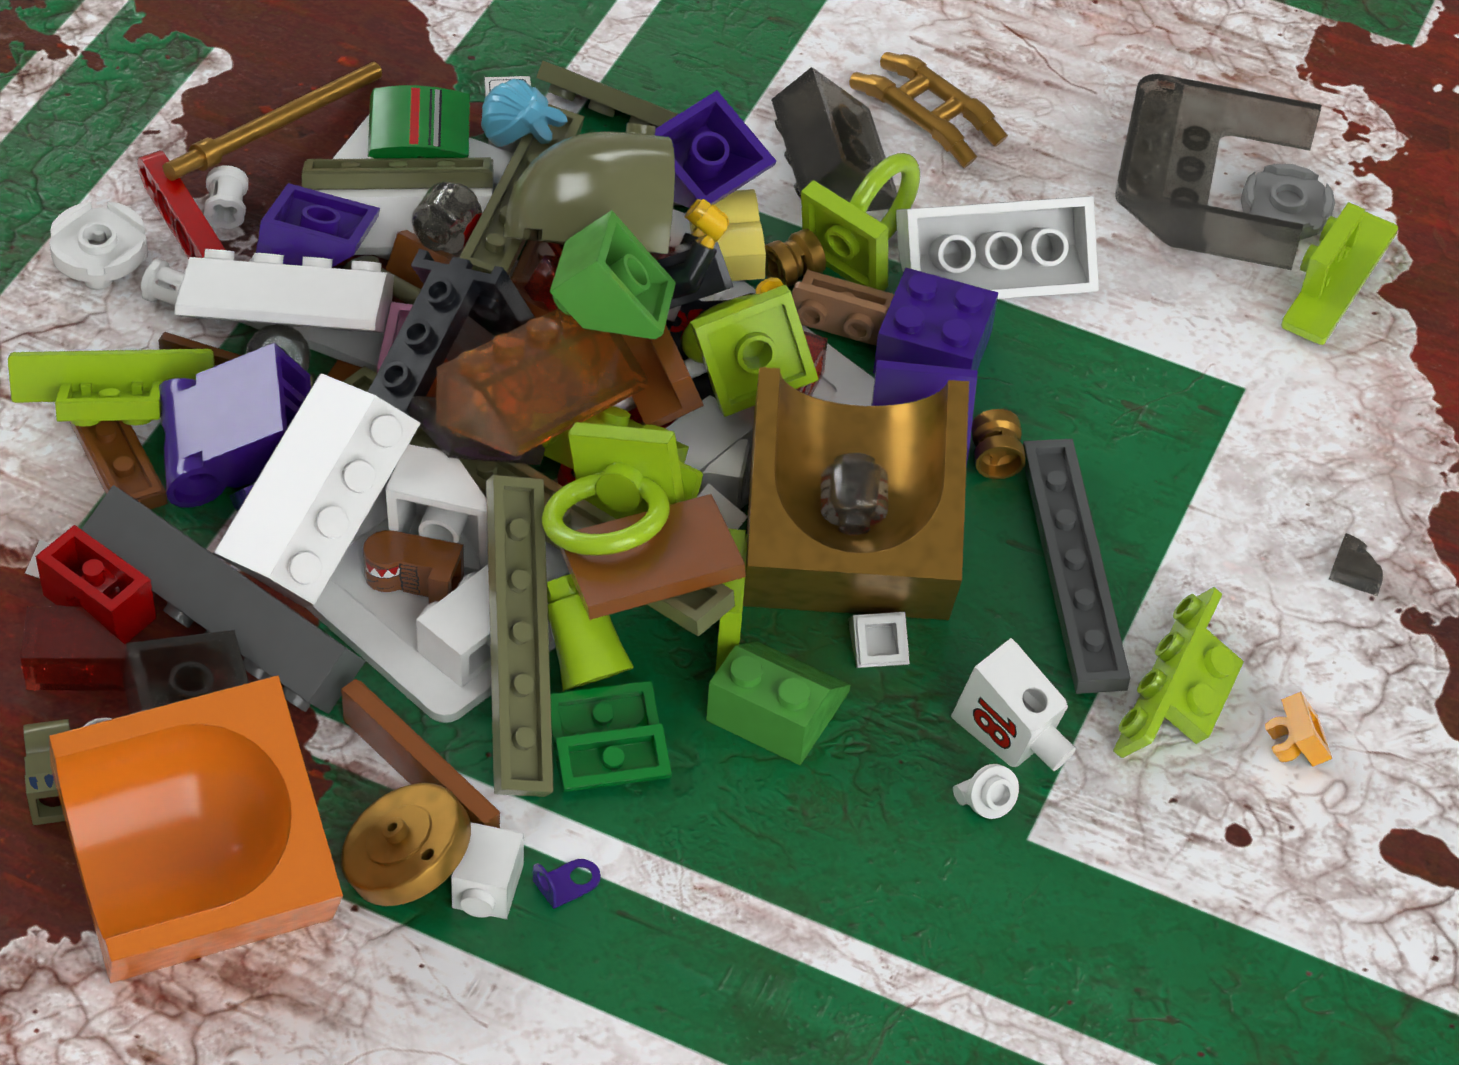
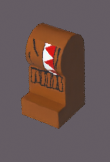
(412, 564)

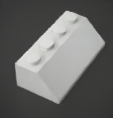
(1005, 245)
(286, 294)
(316, 489)

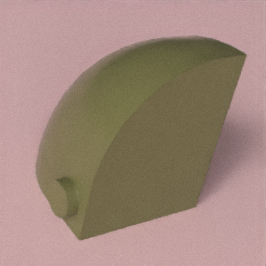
(589, 177)

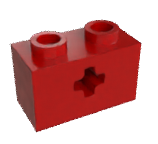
(90, 576)

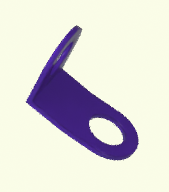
(559, 887)

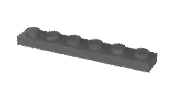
(1075, 567)

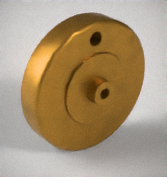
(405, 844)

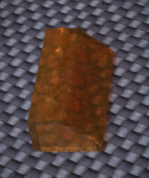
(535, 383)

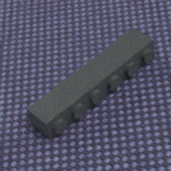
(222, 599)

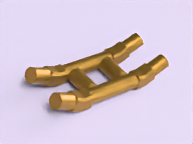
(937, 120)

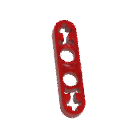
(177, 207)

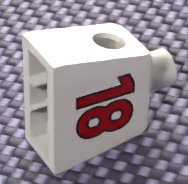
(1014, 709)

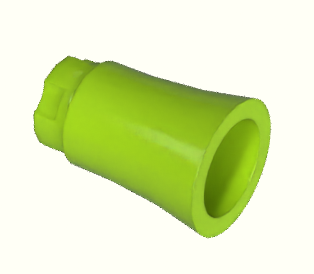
(584, 647)

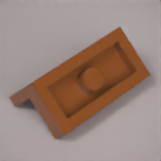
(669, 387)

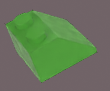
(612, 281)
(773, 700)

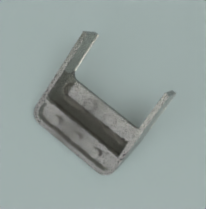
(1173, 159)

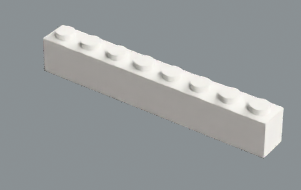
(457, 628)

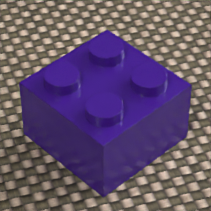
(936, 322)

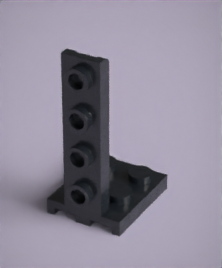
(436, 319)

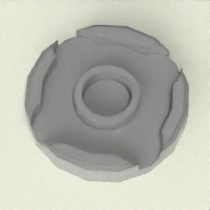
(1289, 195)

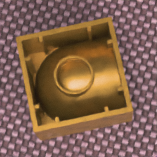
(904, 561)

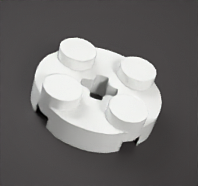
(100, 263)

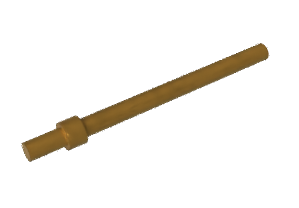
(209, 152)

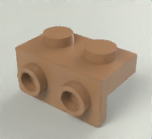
(841, 306)

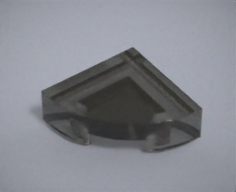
(1356, 567)

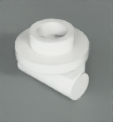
(990, 791)

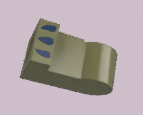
(38, 771)

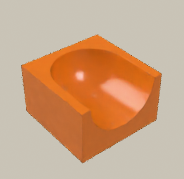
(194, 828)

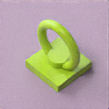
(850, 237)
(747, 335)
(622, 475)

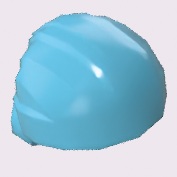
(515, 111)

